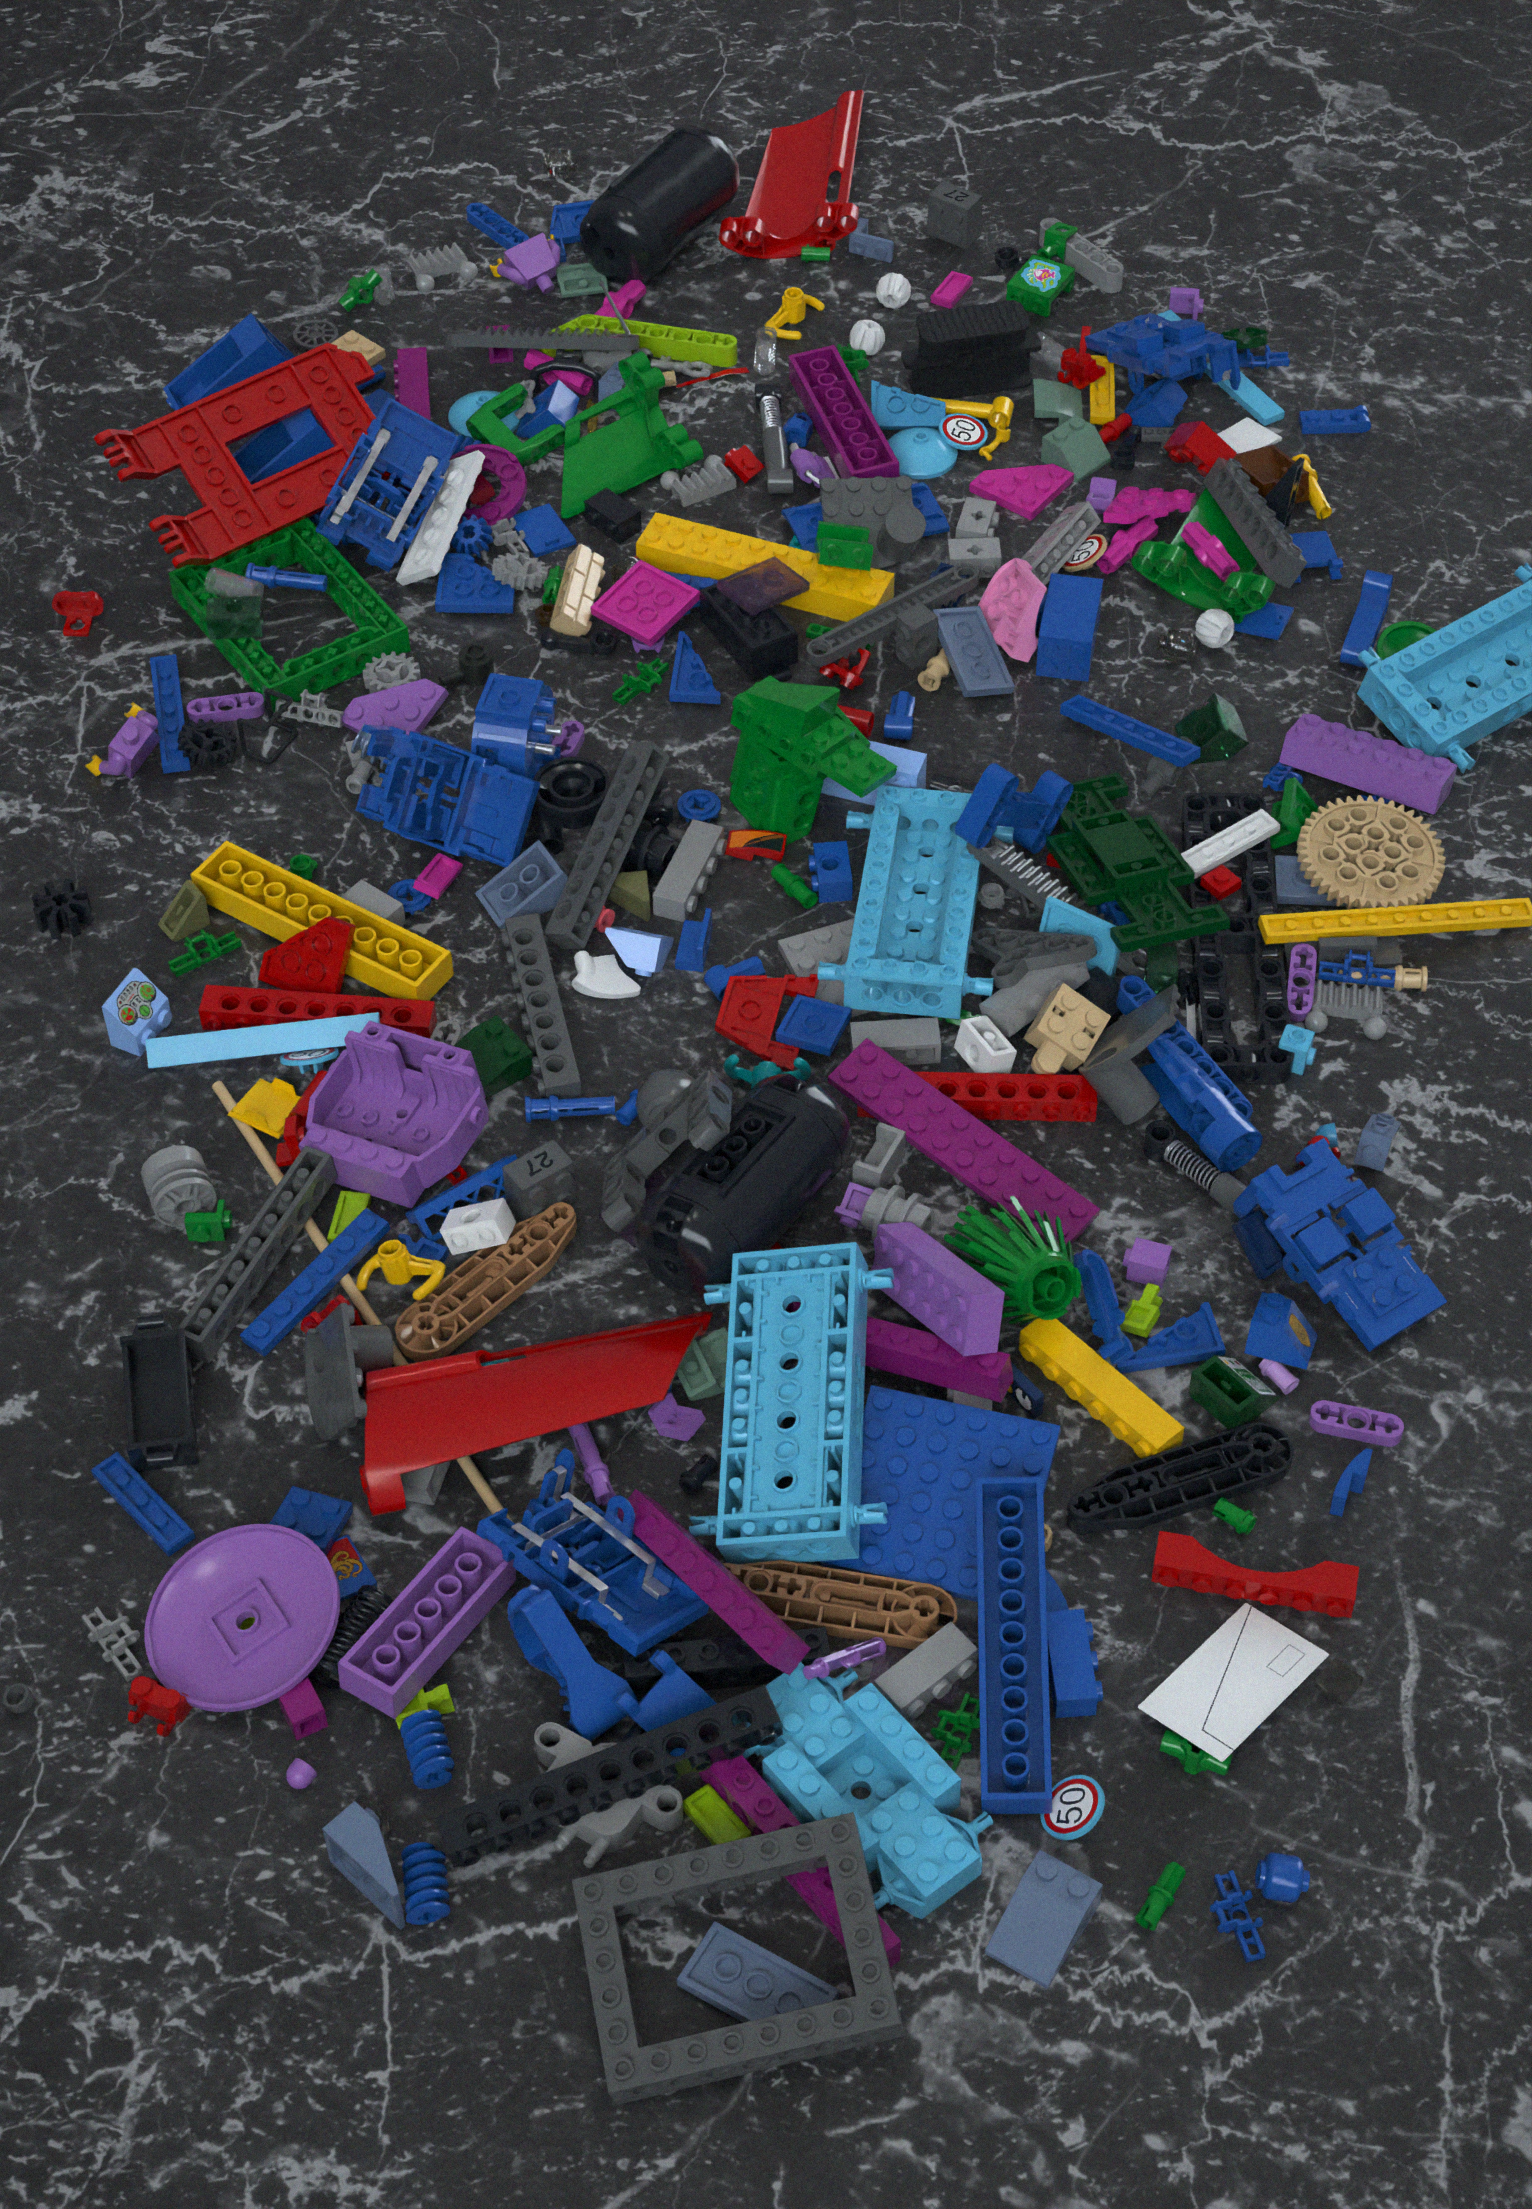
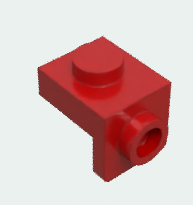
(743, 463)
(293, 1135)

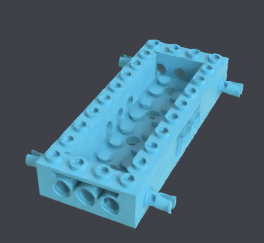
(1437, 673)
(885, 961)
(825, 1393)

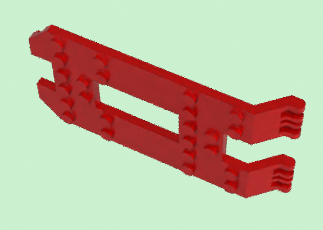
(197, 444)

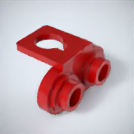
(78, 607)
(848, 677)

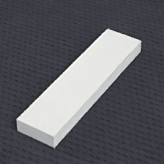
(1230, 842)

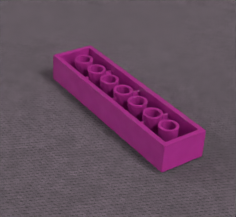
(841, 415)

